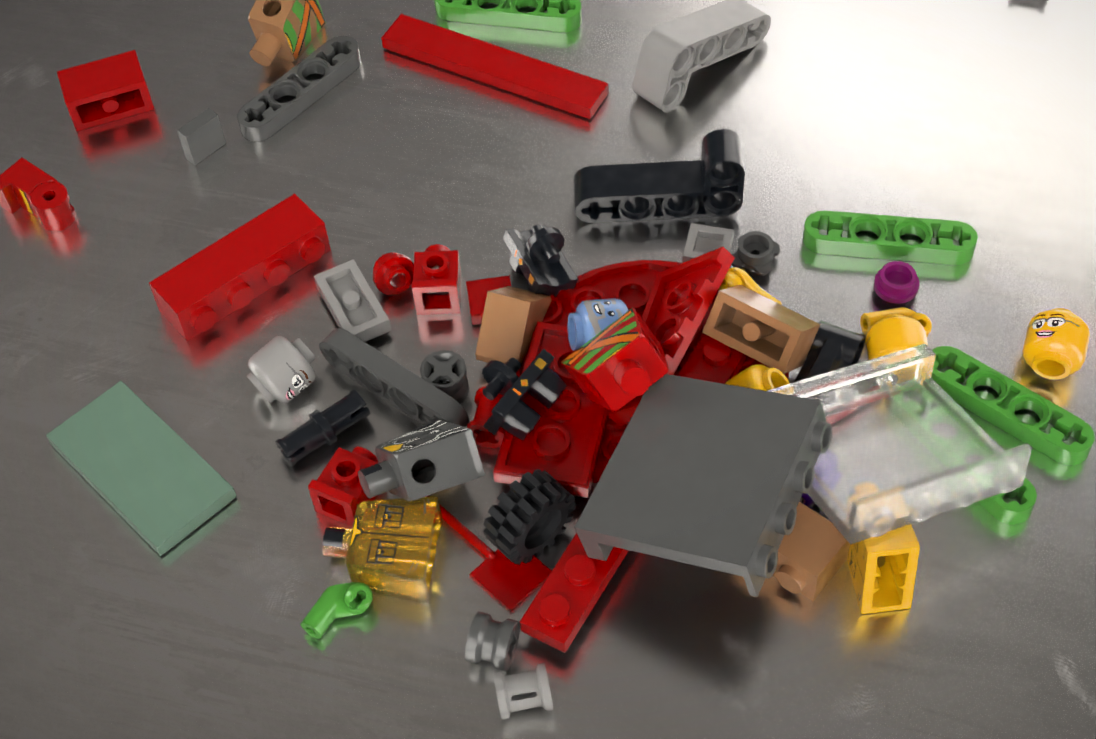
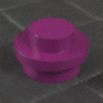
(896, 282)

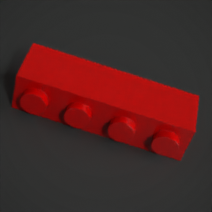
(240, 266)

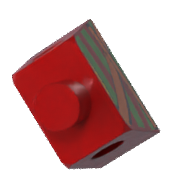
(618, 362)

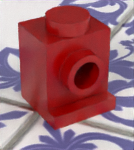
(437, 271)
(338, 486)

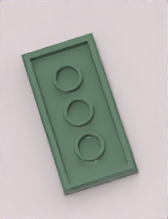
(141, 467)

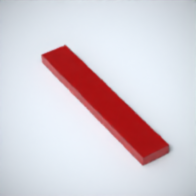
(496, 66)

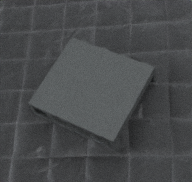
(707, 477)

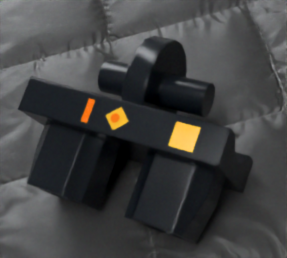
(540, 259)
(511, 411)

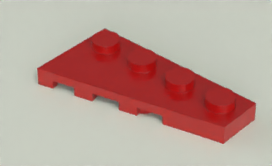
(677, 309)

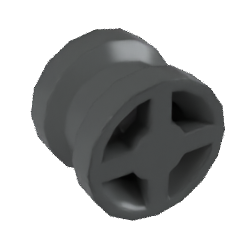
(449, 369)
(492, 641)

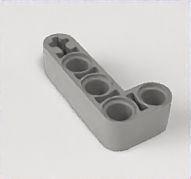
(693, 43)

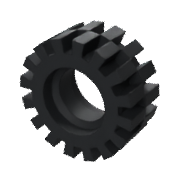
(529, 516)

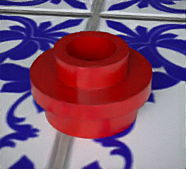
(387, 267)

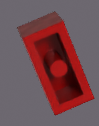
(105, 90)

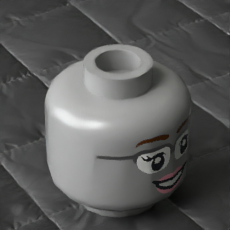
(282, 369)

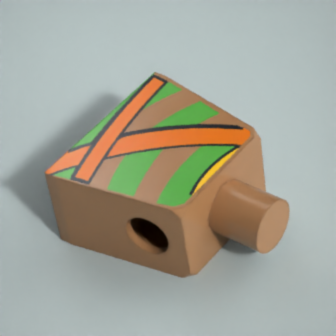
(283, 28)

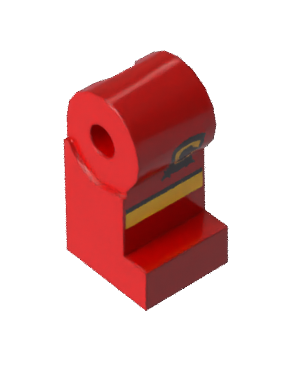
(38, 193)

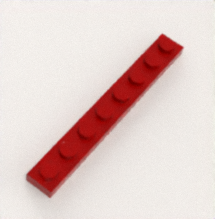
(580, 580)

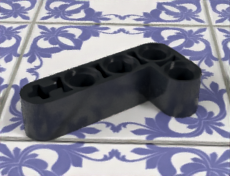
(665, 188)

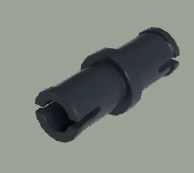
(323, 427)

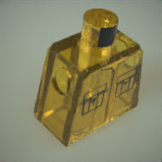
(390, 546)

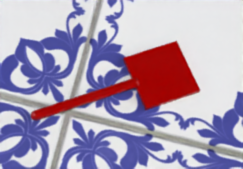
(497, 574)

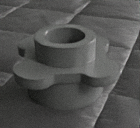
(756, 252)

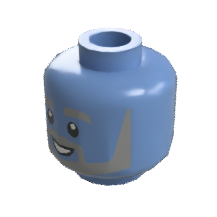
(592, 318)

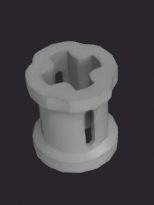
(523, 691)

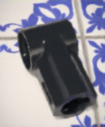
(831, 350)

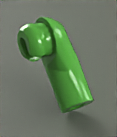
(335, 603)

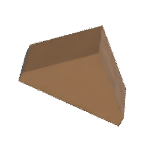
(509, 323)

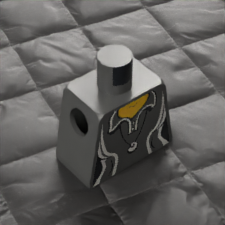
(423, 462)

